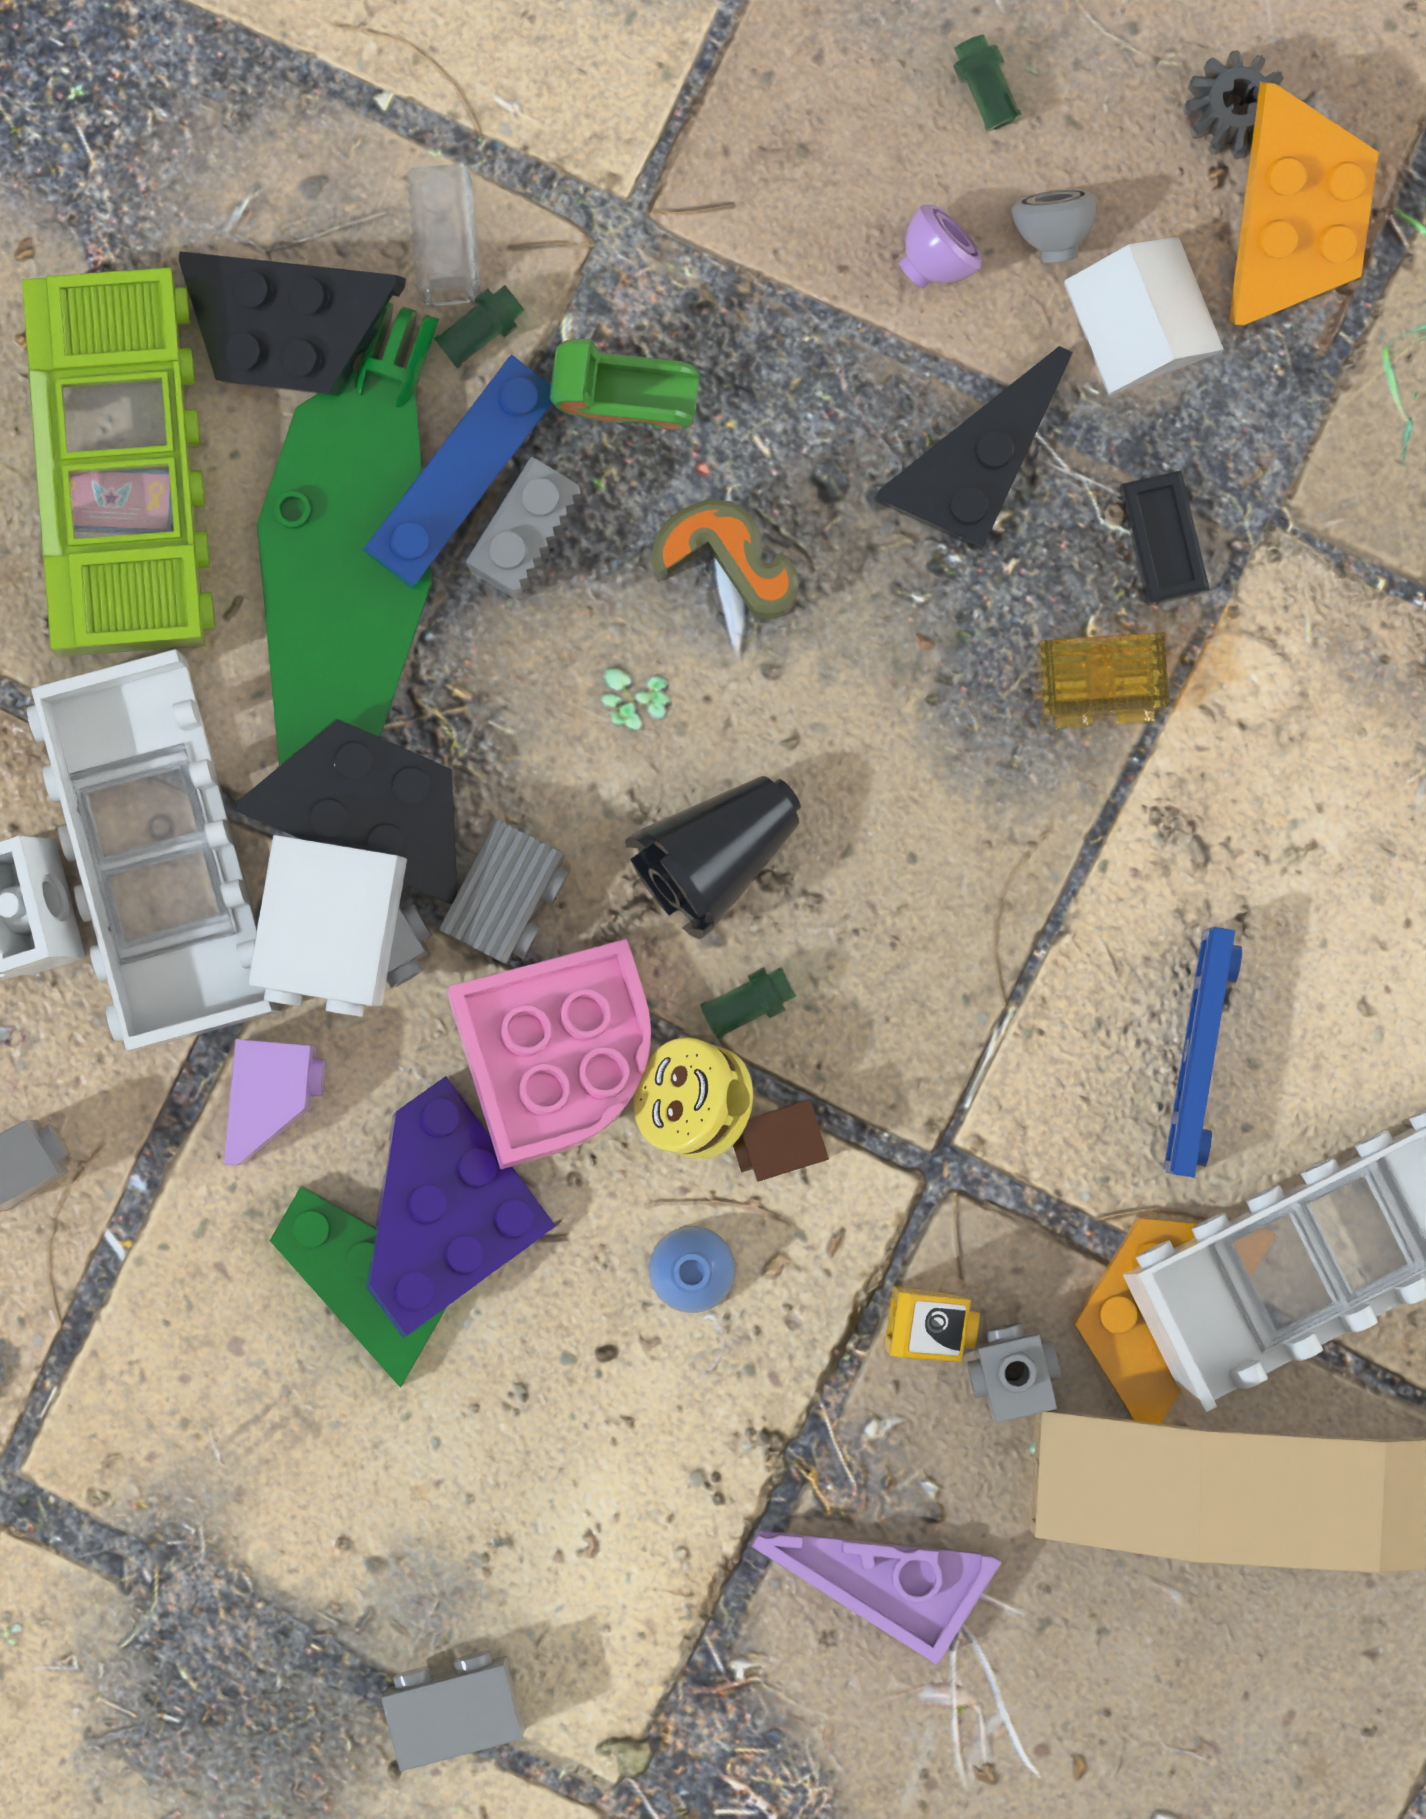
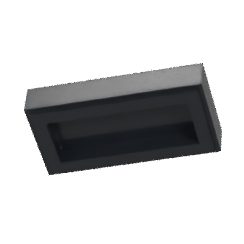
(1164, 538)

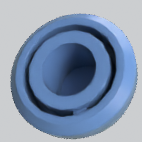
(692, 1269)

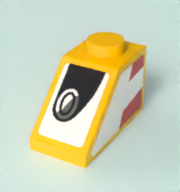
(930, 1325)

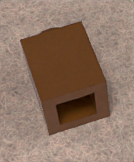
(781, 1141)

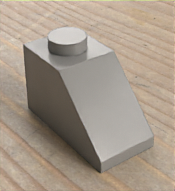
(29, 1161)

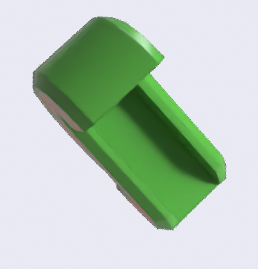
(623, 387)

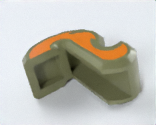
(736, 545)

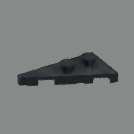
(971, 470)

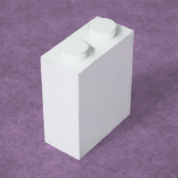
(326, 924)

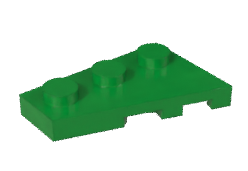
(334, 1258)

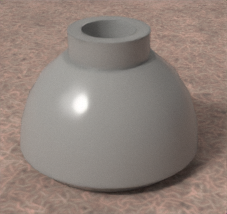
(1056, 221)

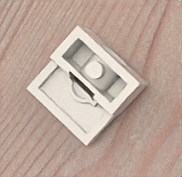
(35, 909)

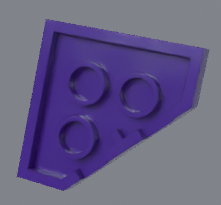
(444, 1210)

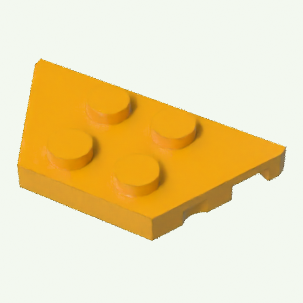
(1301, 207)
(1118, 1333)

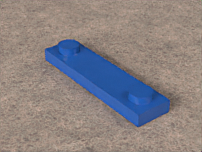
(460, 471)
(1216, 964)

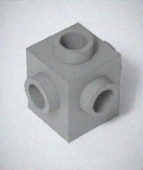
(1028, 1392)

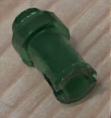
(981, 70)
(480, 325)
(759, 996)

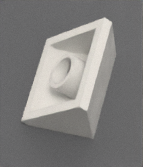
(1142, 313)

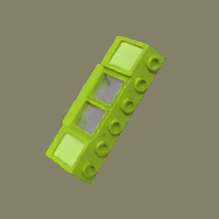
(116, 462)

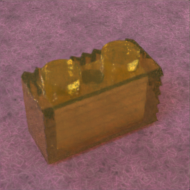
(1102, 679)

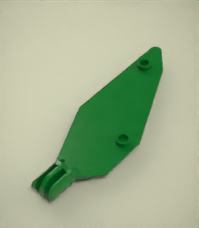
(331, 610)

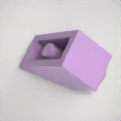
(269, 1093)

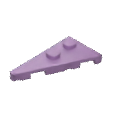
(902, 1589)

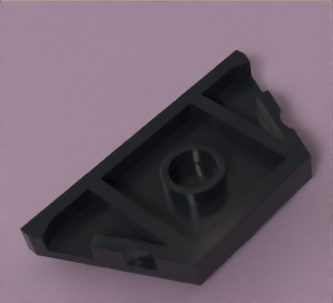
(285, 320)
(367, 797)

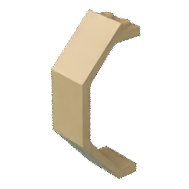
(1230, 1494)

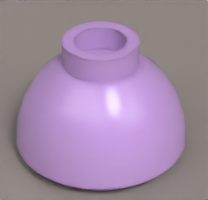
(938, 249)

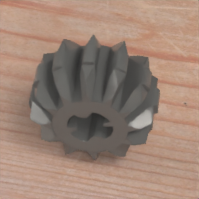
(1212, 94)

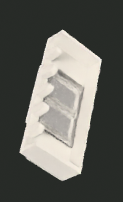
(150, 849)
(1289, 1269)

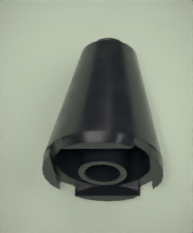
(714, 850)

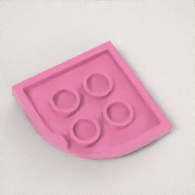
(554, 1048)

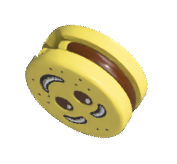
(693, 1099)

